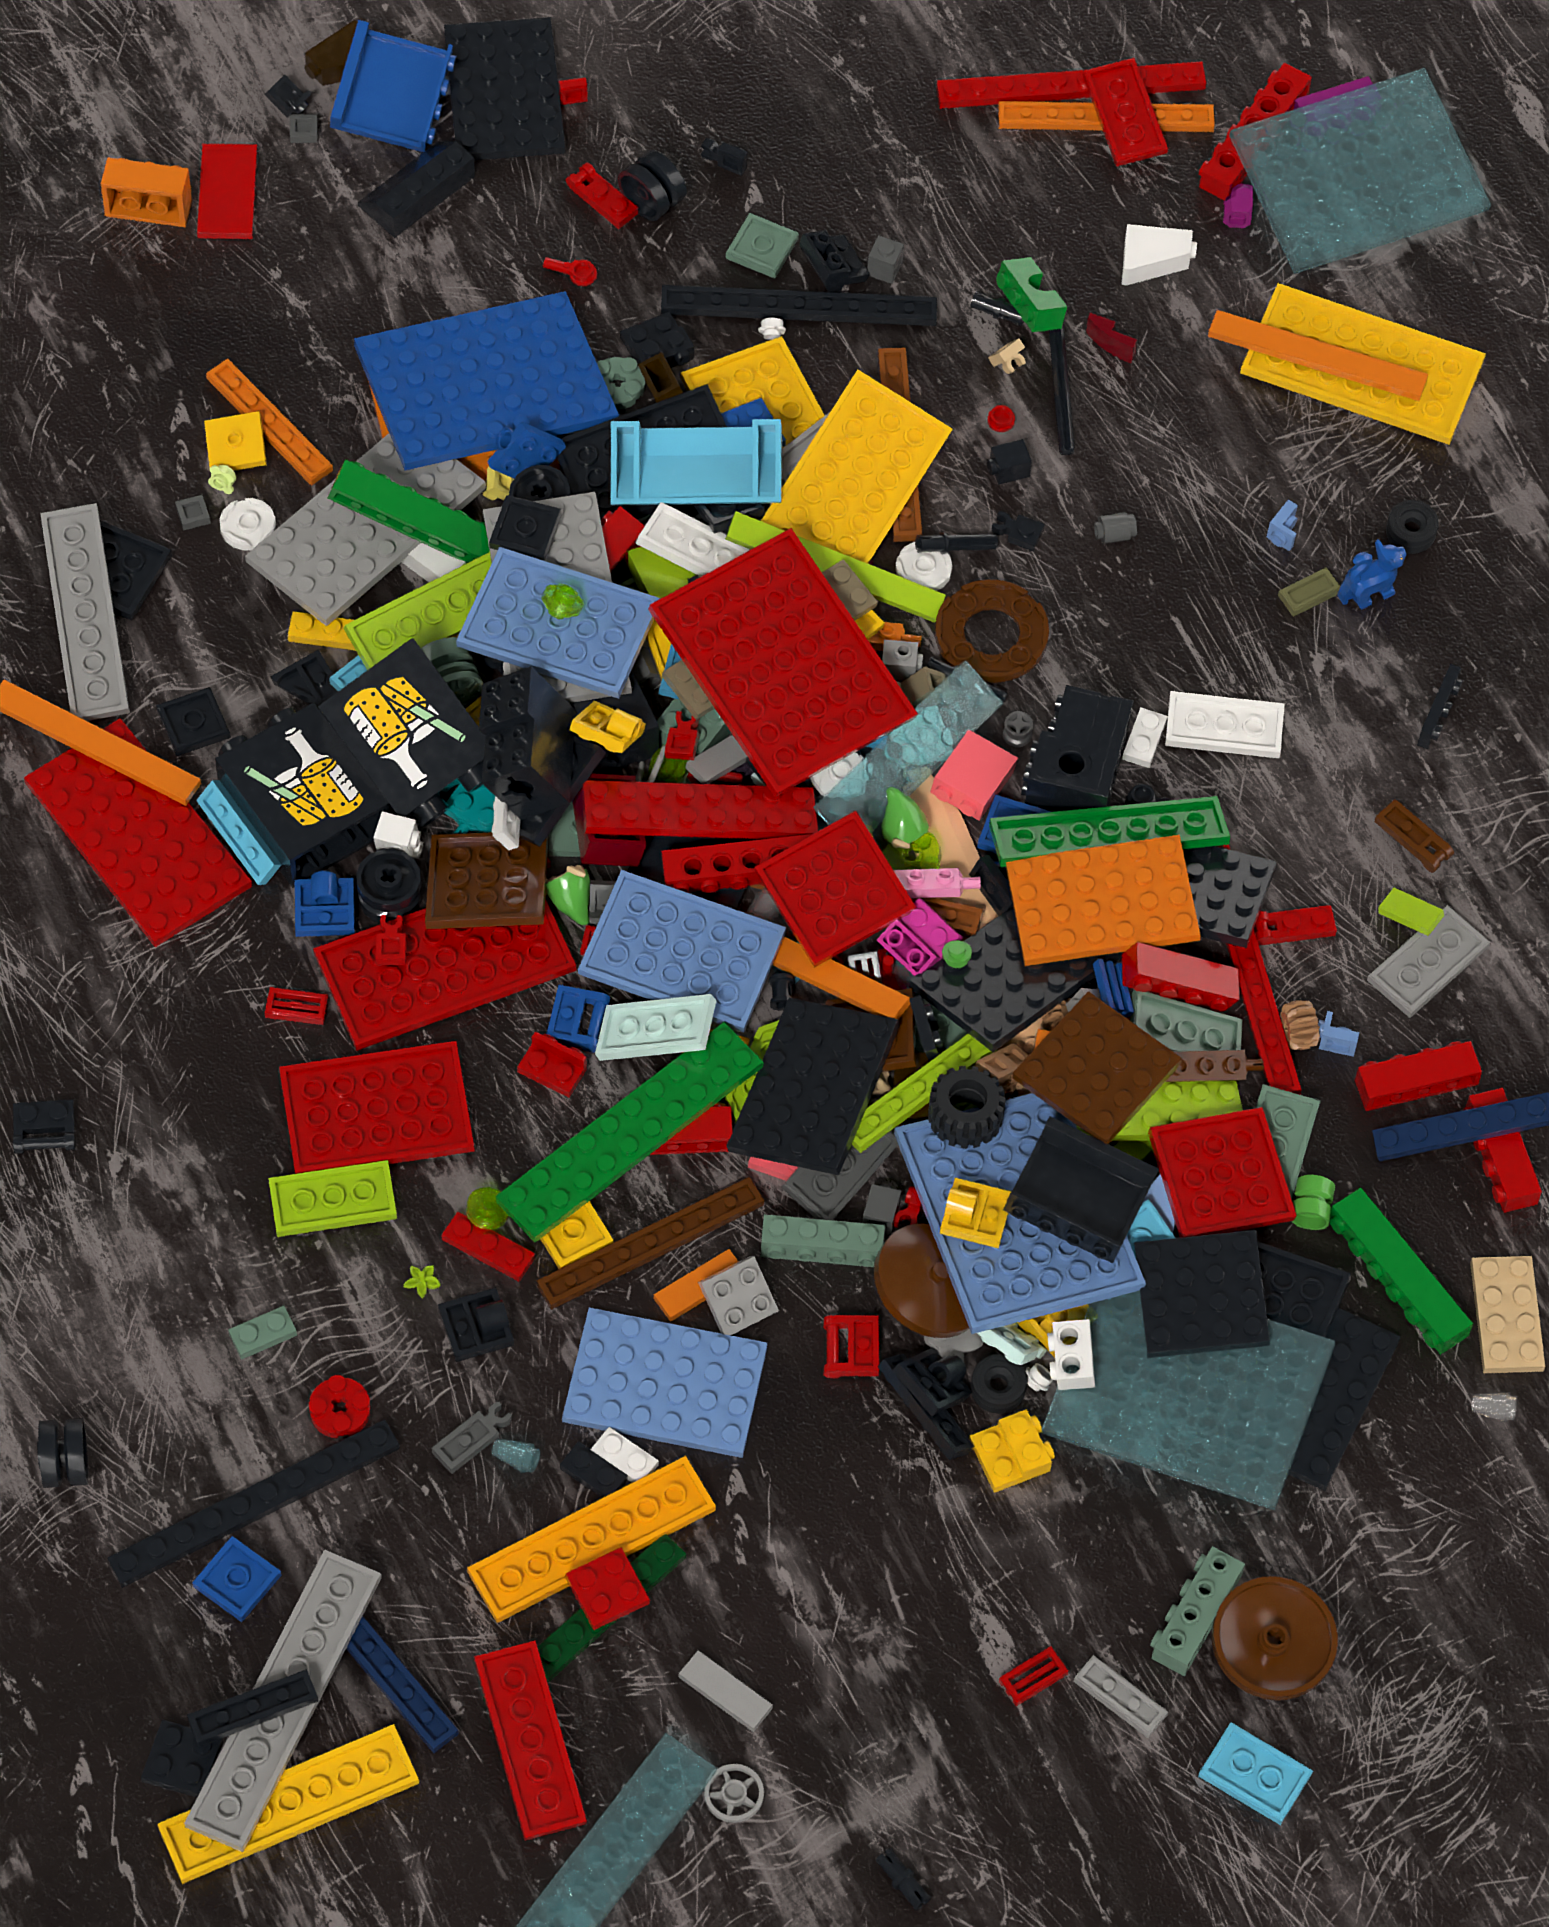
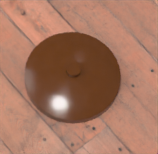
(917, 1284)
(1274, 1638)

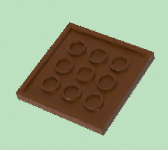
(484, 883)
(1097, 1068)

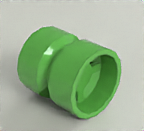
(1313, 1202)

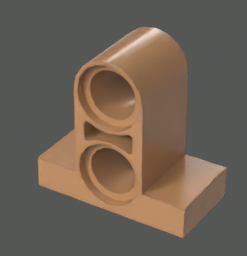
(1002, 1065)

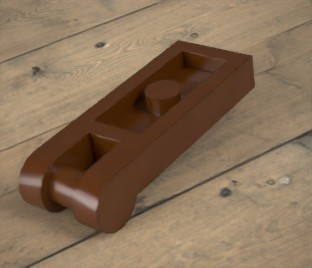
(1414, 835)

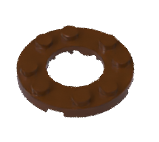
(1001, 597)

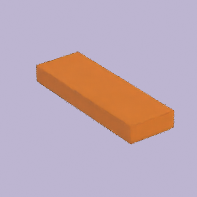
(686, 1292)

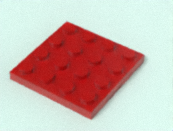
(835, 888)
(1222, 1173)

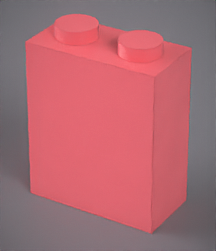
(973, 775)

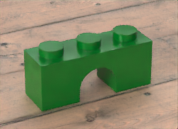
(1021, 284)

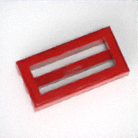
(296, 1010)
(1012, 1690)

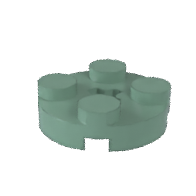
(627, 371)

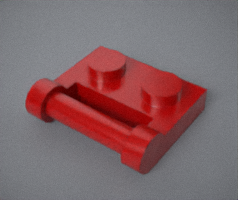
(862, 1345)

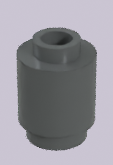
(1115, 527)

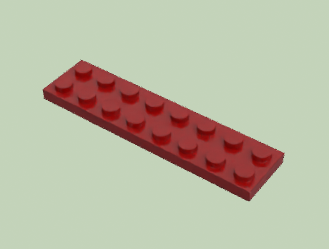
(696, 810)

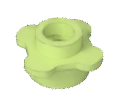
(222, 478)

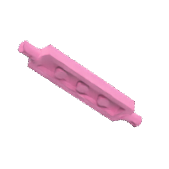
(936, 882)

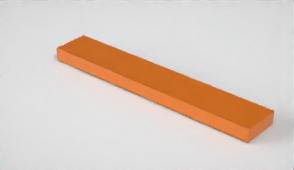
(275, 425)
(841, 982)

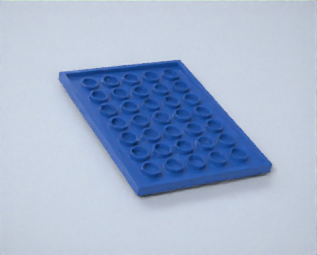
(470, 375)

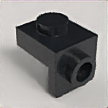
(288, 97)

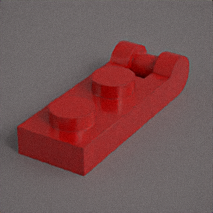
(602, 196)
(1295, 925)

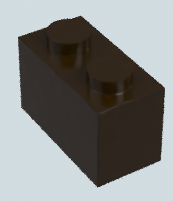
(659, 377)

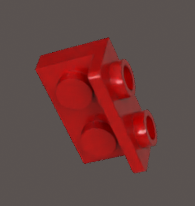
(553, 1064)

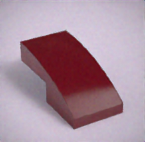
(1103, 333)

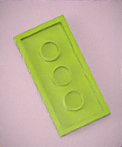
(332, 1198)

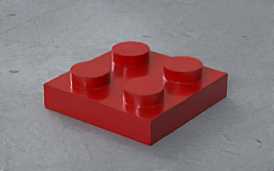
(607, 1588)

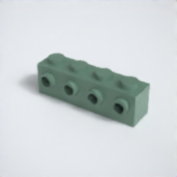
(821, 1240)
(1196, 1612)

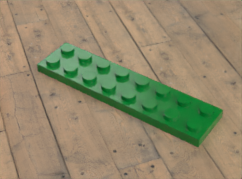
(1033, 835)

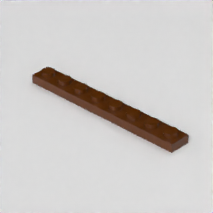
(650, 1243)

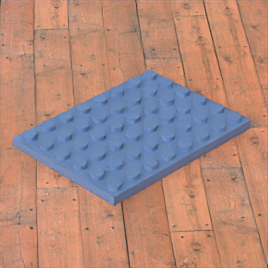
(1032, 1268)

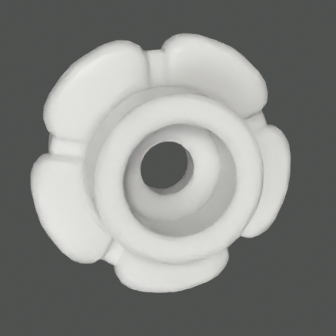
(771, 328)
(1038, 1377)

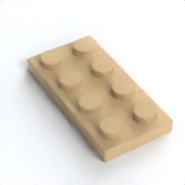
(1507, 1314)

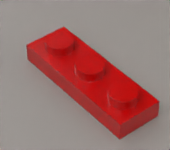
(488, 1247)

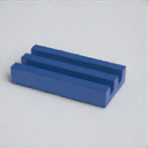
(1116, 989)

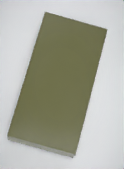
(1309, 592)

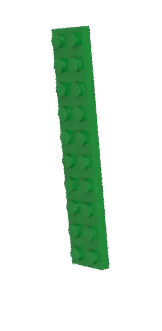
(628, 1133)

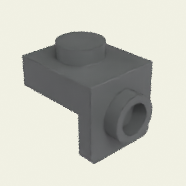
(599, 895)

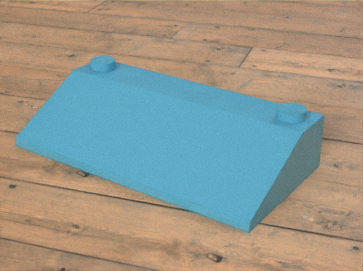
(696, 464)

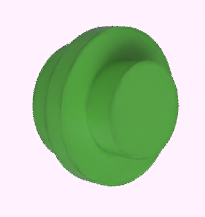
(957, 953)

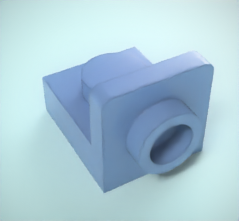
(1281, 526)
(1338, 1039)

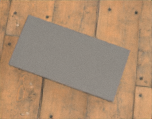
(1428, 963)

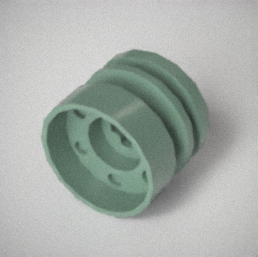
(456, 668)

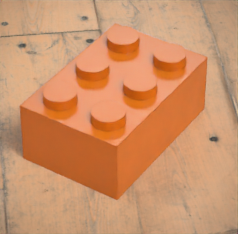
(146, 192)

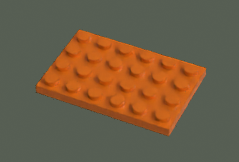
(1102, 900)

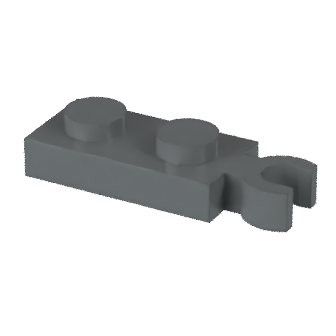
(470, 1438)

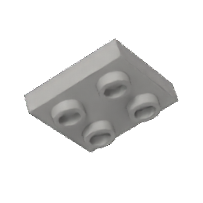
(738, 1296)

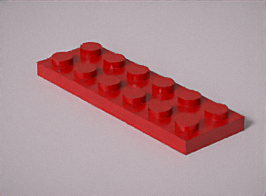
(530, 1740)

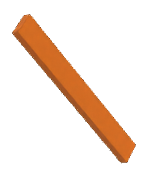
(1084, 117)
(1318, 355)
(97, 743)

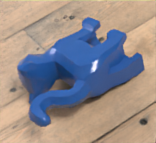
(1372, 576)

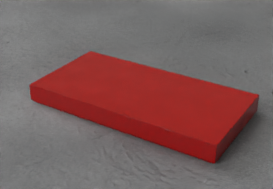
(1125, 112)
(227, 191)

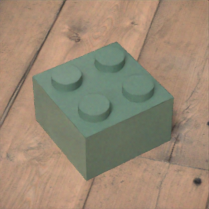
(710, 726)

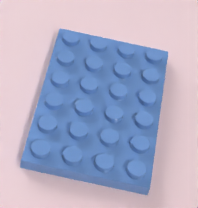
(584, 650)
(681, 946)
(665, 1382)

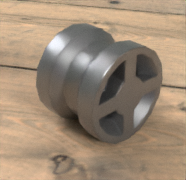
(1020, 722)

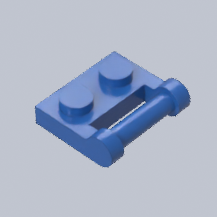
(568, 1014)

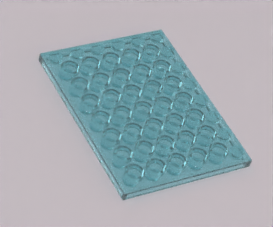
(1359, 170)
(1197, 1416)

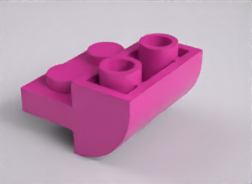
(918, 938)

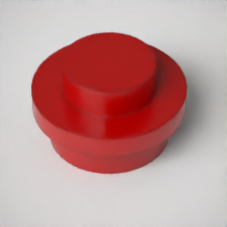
(1001, 418)

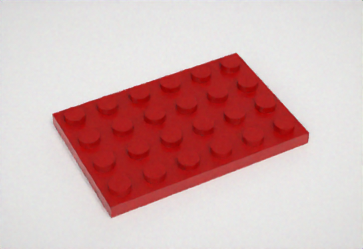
(377, 1108)

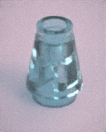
(517, 1454)

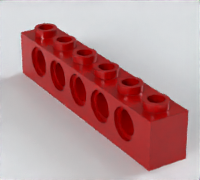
(1225, 167)
(731, 855)

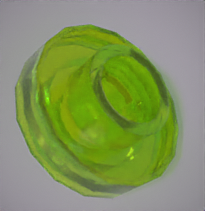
(562, 601)
(670, 770)
(484, 1210)

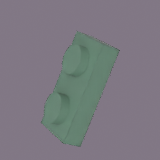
(262, 1332)

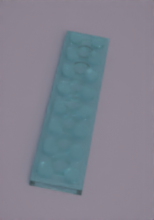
(912, 749)
(623, 1839)

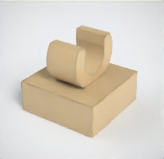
(1007, 354)

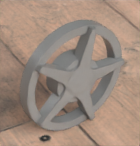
(734, 1793)

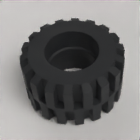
(960, 1126)

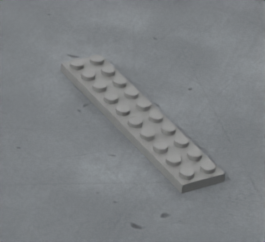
(257, 1756)

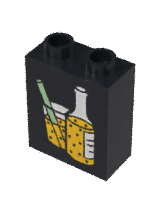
(409, 733)
(302, 791)

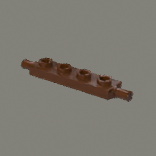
(1214, 1066)

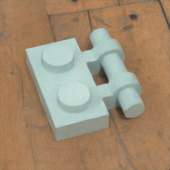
(1014, 1343)

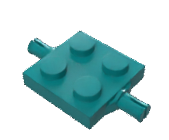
(471, 811)

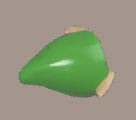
(902, 820)
(571, 893)

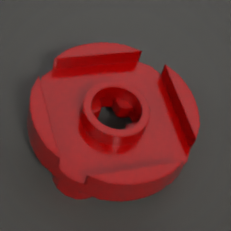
(341, 1423)

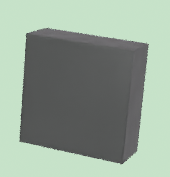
(304, 128)
(192, 512)

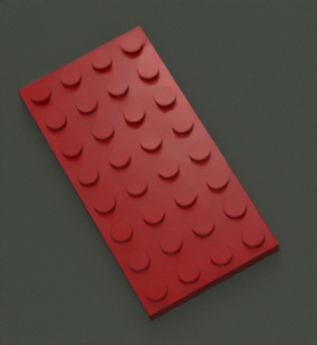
(139, 841)
(442, 974)

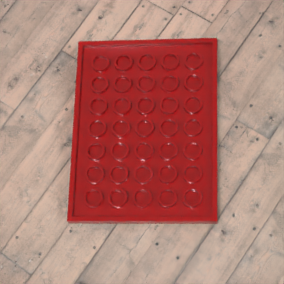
(782, 662)

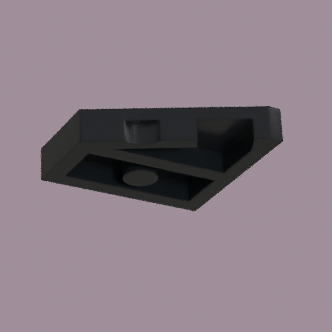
(307, 679)

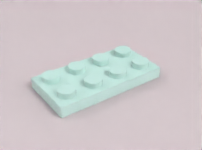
(655, 1027)

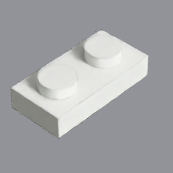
(1144, 737)
(625, 1455)

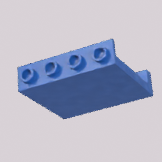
(391, 89)

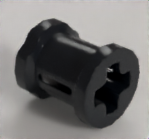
(782, 989)

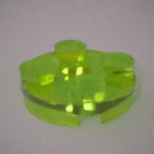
(928, 858)

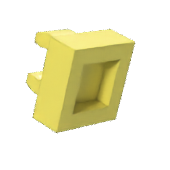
(497, 485)

